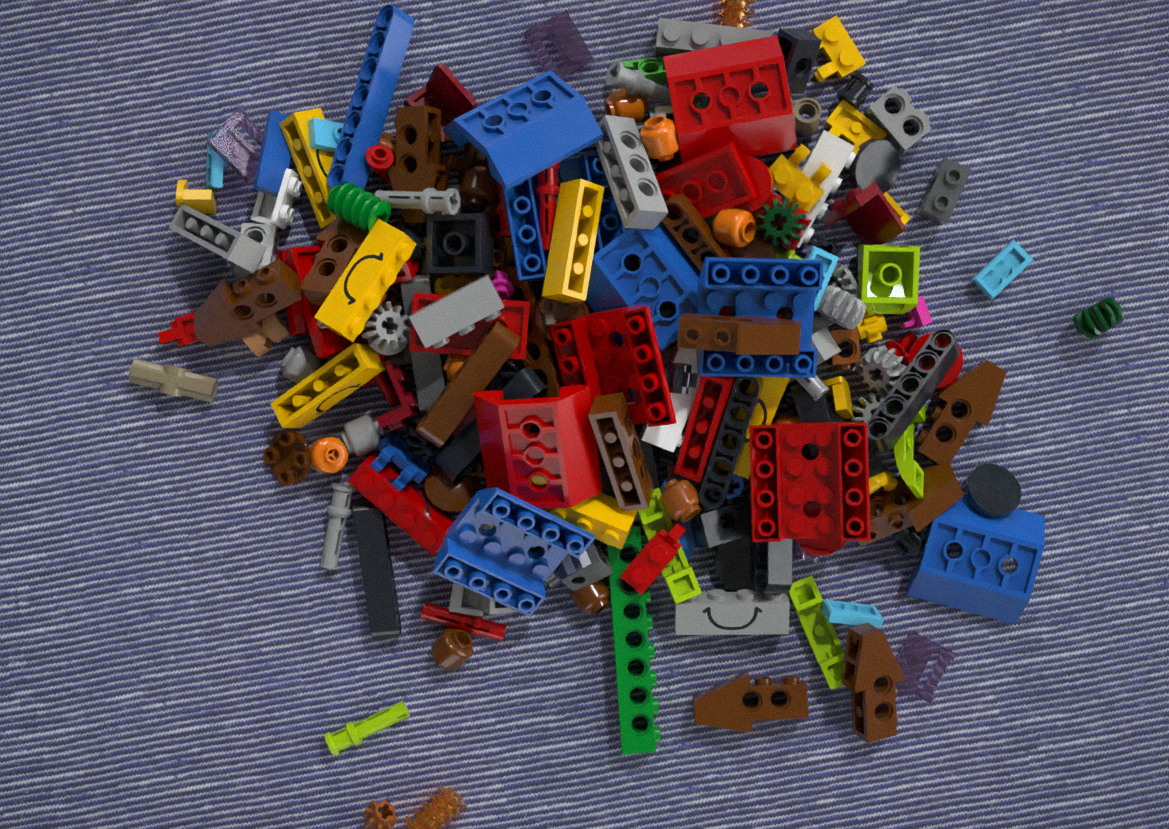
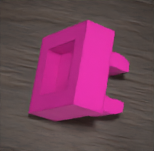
(917, 316)

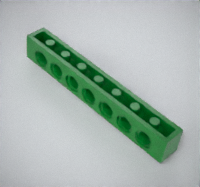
(633, 739)

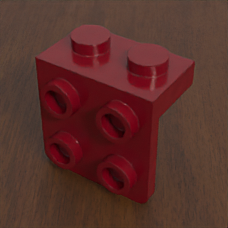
(444, 93)
(867, 214)
(400, 417)

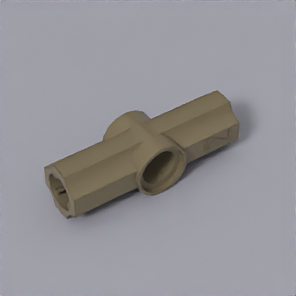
(173, 380)

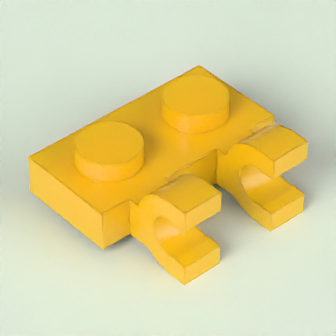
(838, 49)
(853, 126)
(794, 182)

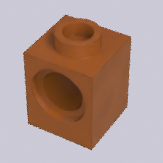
(850, 337)

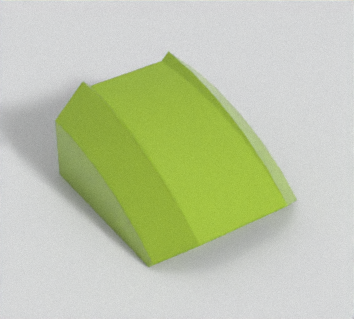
(888, 277)

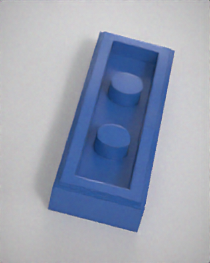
(273, 156)

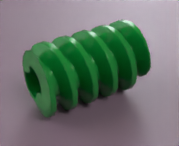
(357, 206)

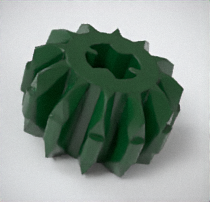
(788, 228)
(1098, 318)

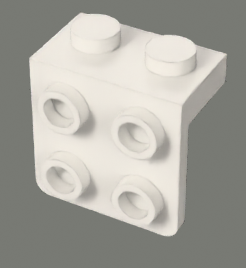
(279, 209)

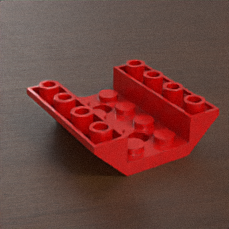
(733, 115)
(594, 358)
(560, 452)
(787, 480)

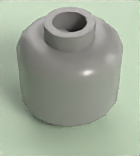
(299, 364)
(362, 435)

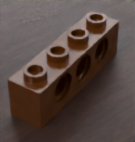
(621, 451)

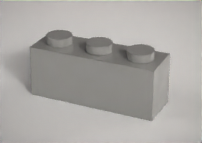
(457, 312)

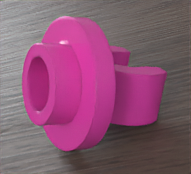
(503, 285)

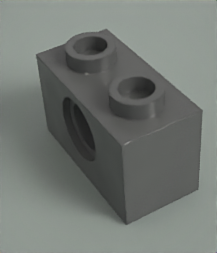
(943, 191)

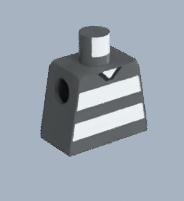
(581, 572)

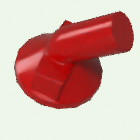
(378, 161)
(902, 345)

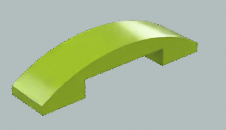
(903, 452)
(677, 574)
(817, 629)

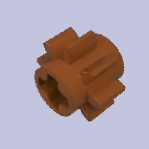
(379, 815)

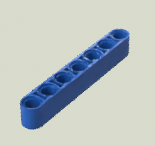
(371, 96)

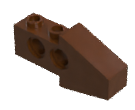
(426, 151)
(338, 246)
(241, 306)
(739, 334)
(977, 393)
(901, 509)
(871, 675)
(723, 705)

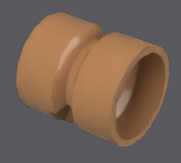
(273, 331)

